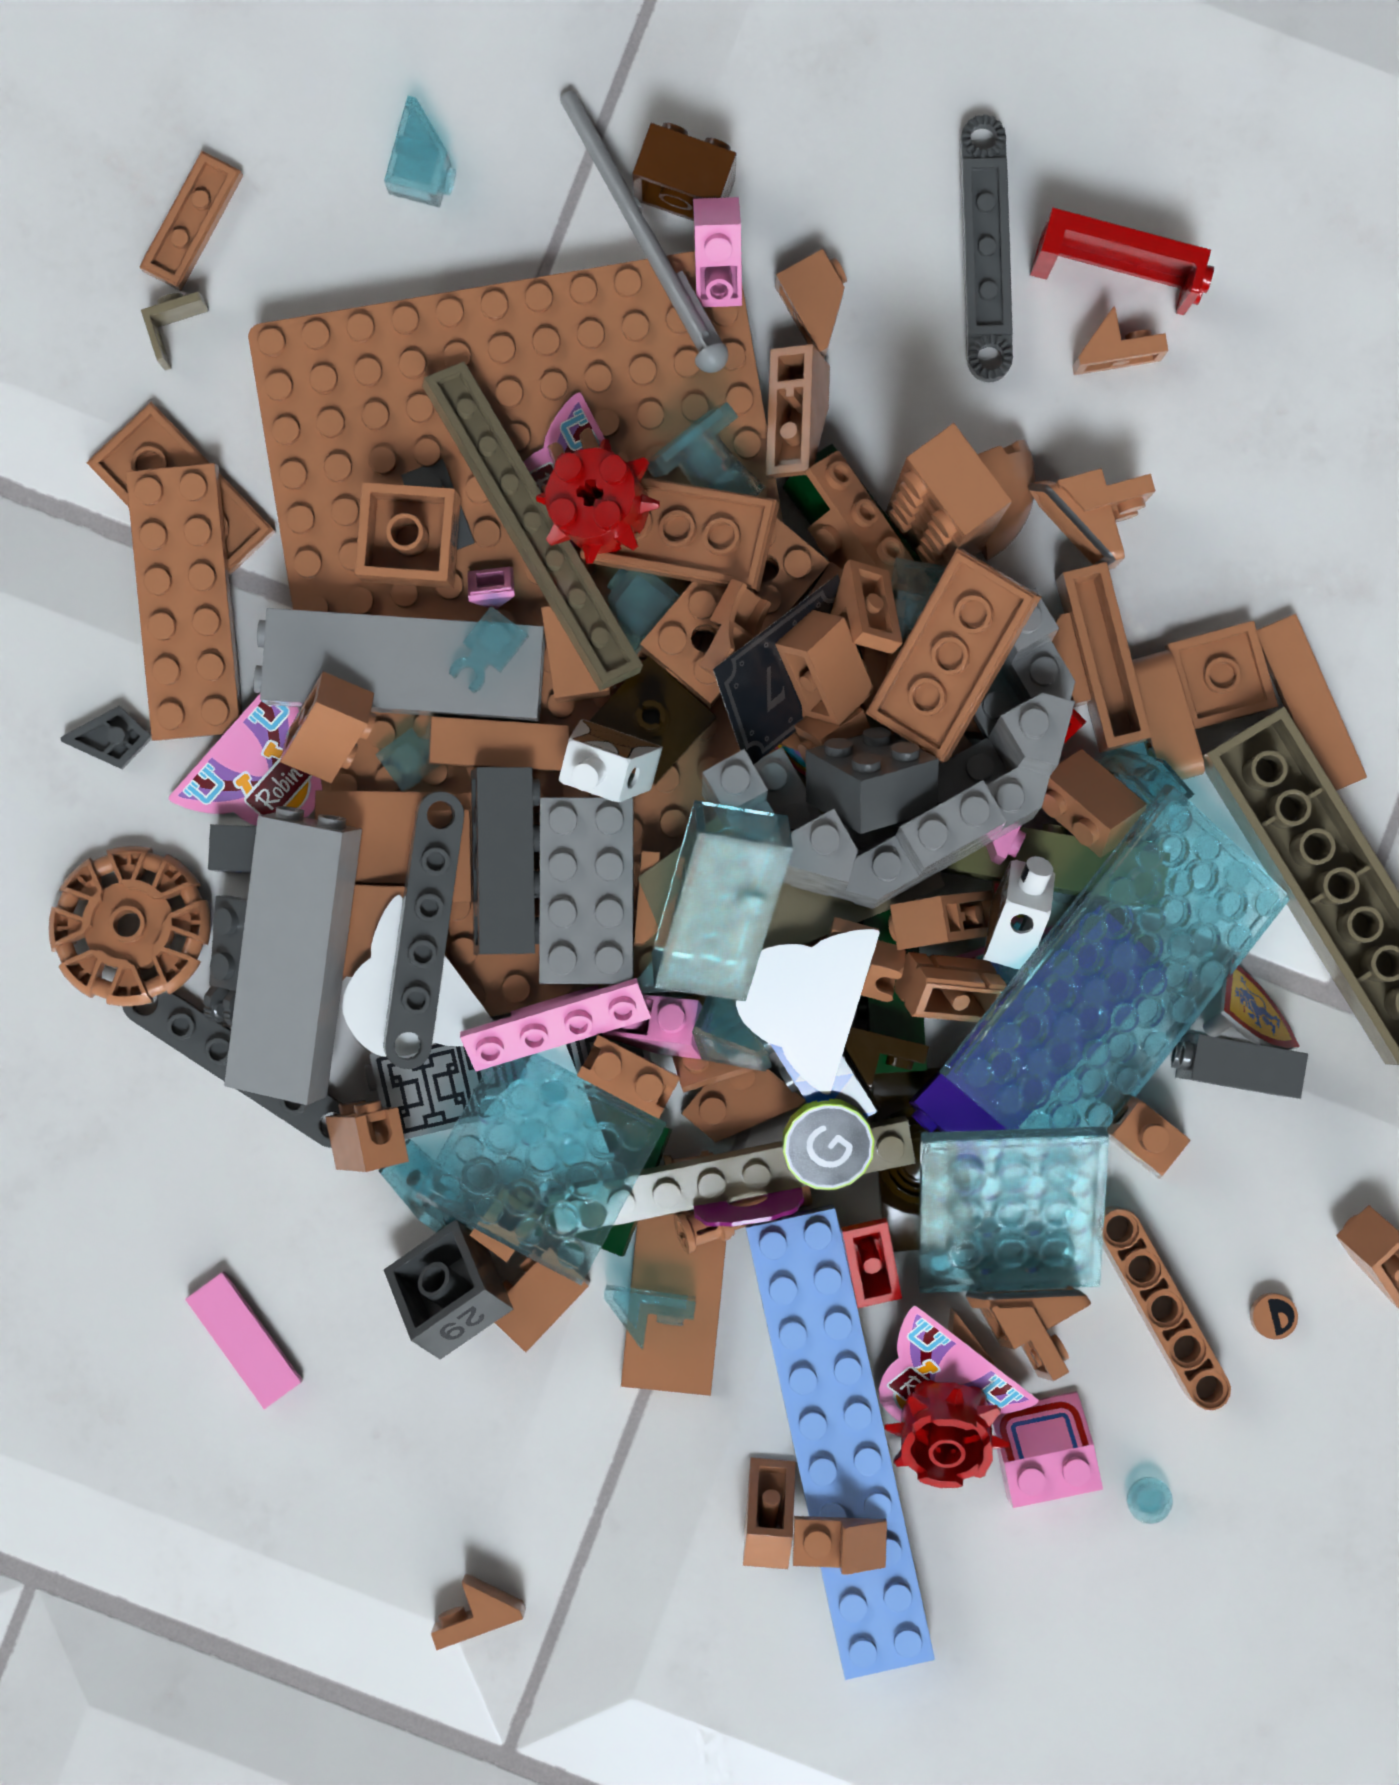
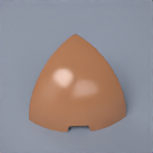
(1014, 471)

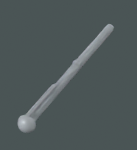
(712, 352)

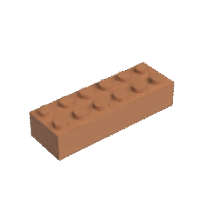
(946, 499)

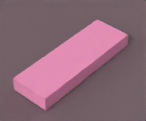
(244, 1340)

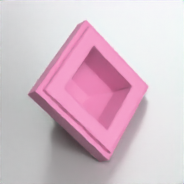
(491, 586)

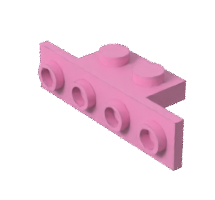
(555, 1023)

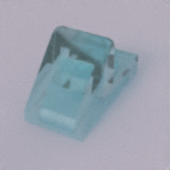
(635, 1304)

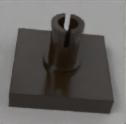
(656, 711)

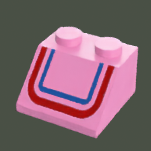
(1047, 1451)

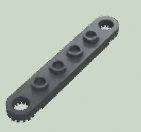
(986, 248)
(423, 930)
(207, 1044)

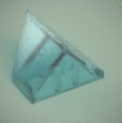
(726, 1038)

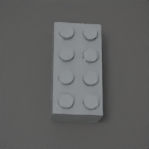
(586, 891)

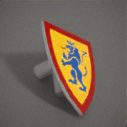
(1251, 1014)

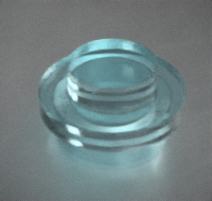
(1149, 1500)

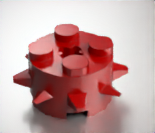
(611, 521)
(946, 1433)

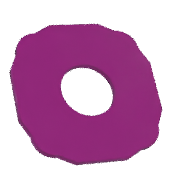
(775, 1206)

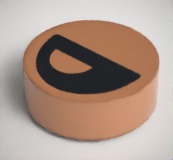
(1273, 1316)

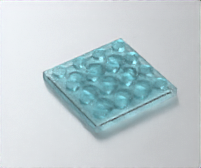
(542, 1162)
(1012, 1209)

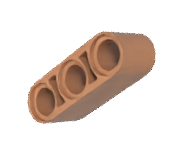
(1168, 715)

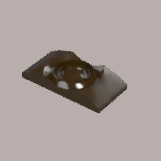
(901, 1185)

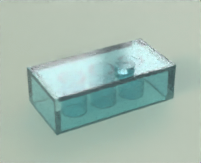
(721, 900)

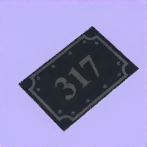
(757, 685)

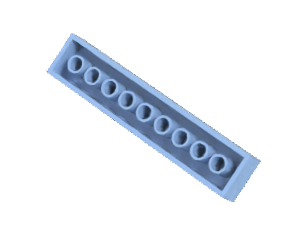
(839, 1433)

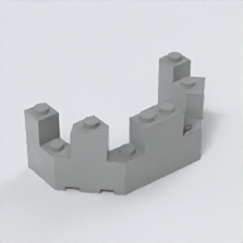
(979, 790)

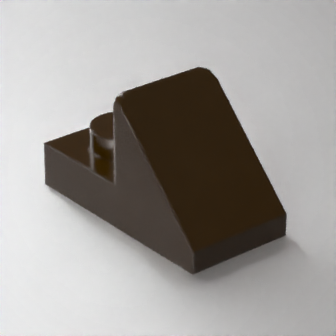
(865, 1047)

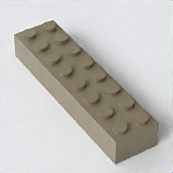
(1320, 862)

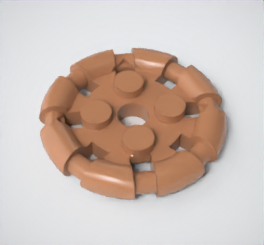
(151, 941)

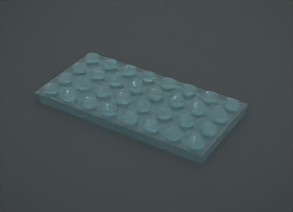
(1119, 974)

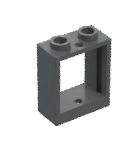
(1240, 1065)

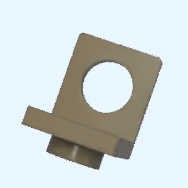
(167, 311)

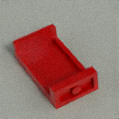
(1124, 252)

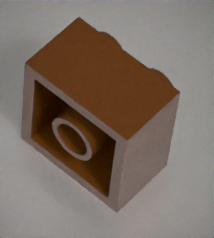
(680, 169)

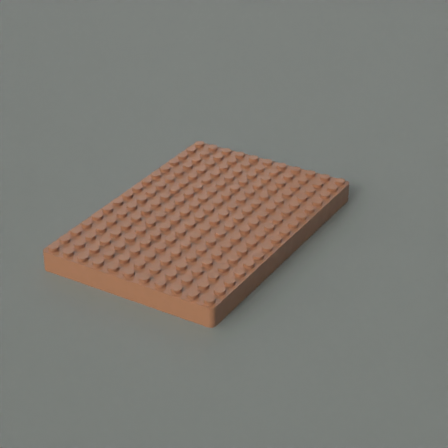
(351, 409)

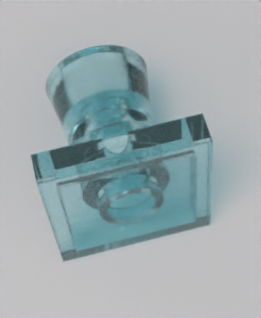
(705, 456)

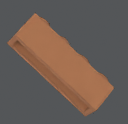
(1116, 699)

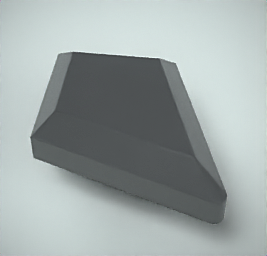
(110, 737)

